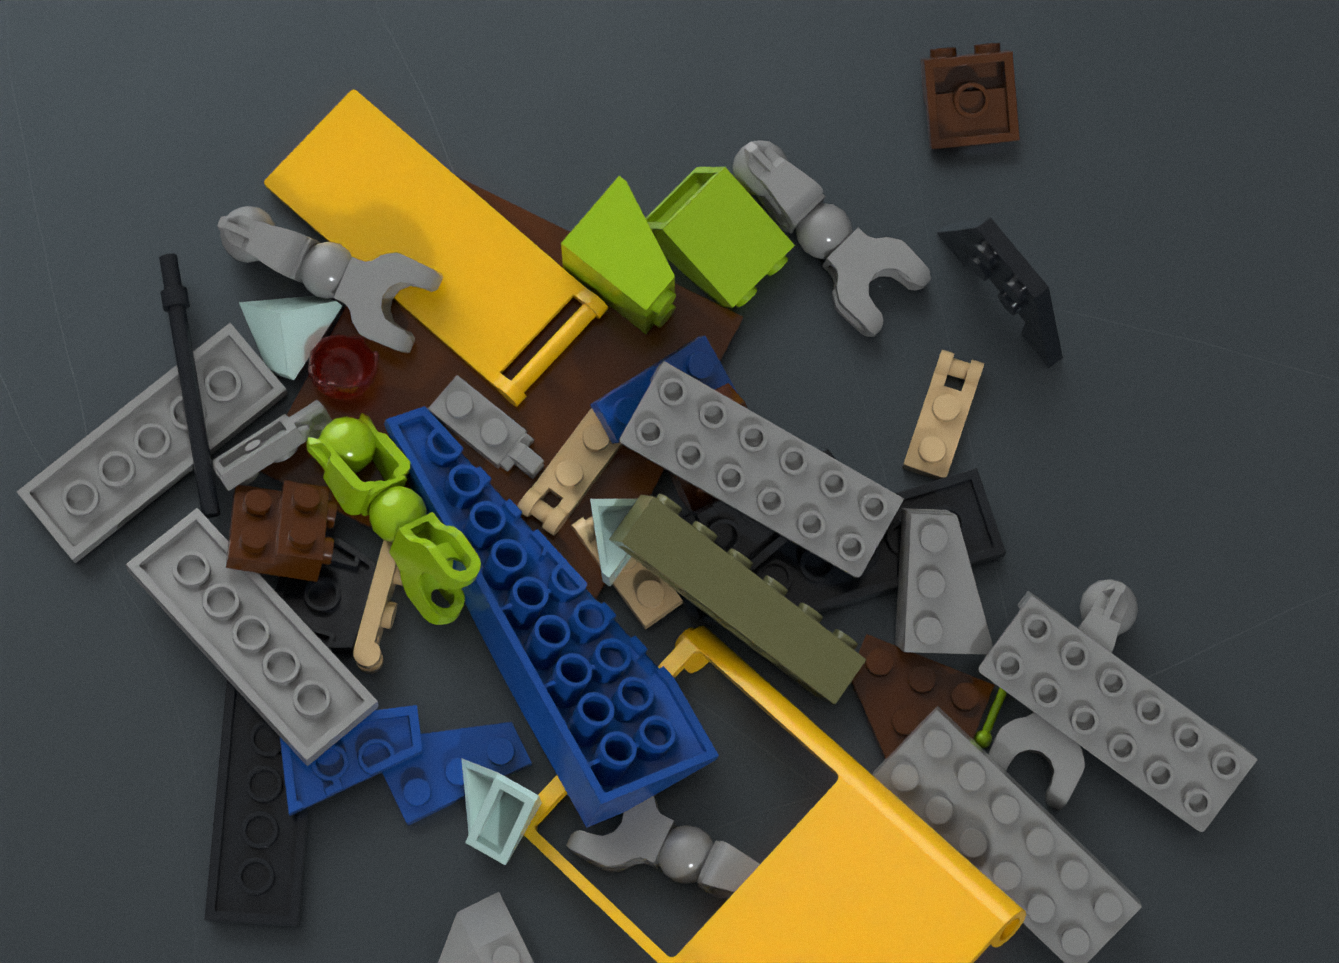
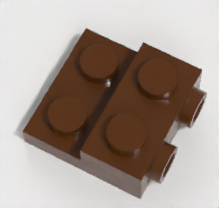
(970, 96)
(281, 530)

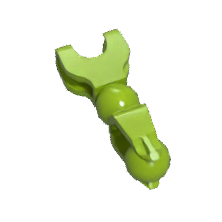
(397, 514)

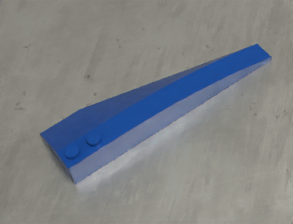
(584, 685)

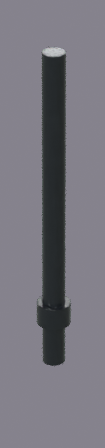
(175, 302)

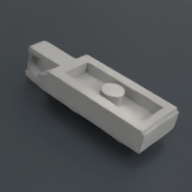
(485, 428)
(269, 445)

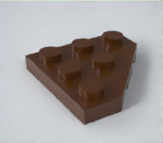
(904, 688)

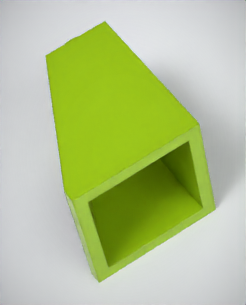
(719, 236)
(621, 259)

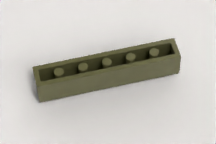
(738, 598)

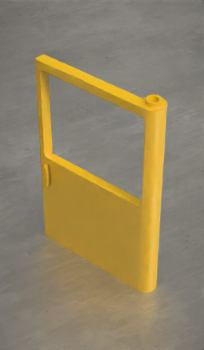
(848, 880)

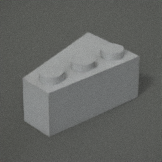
(937, 588)

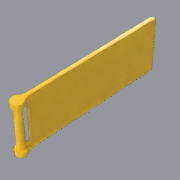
(384, 194)

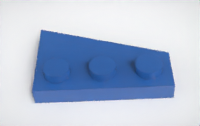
(693, 358)
(370, 748)
(436, 776)

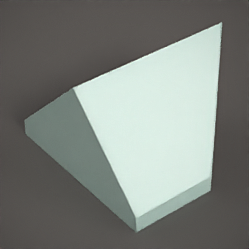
(288, 329)
(606, 518)
(496, 811)

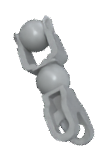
(827, 234)
(331, 271)
(1106, 612)
(682, 852)

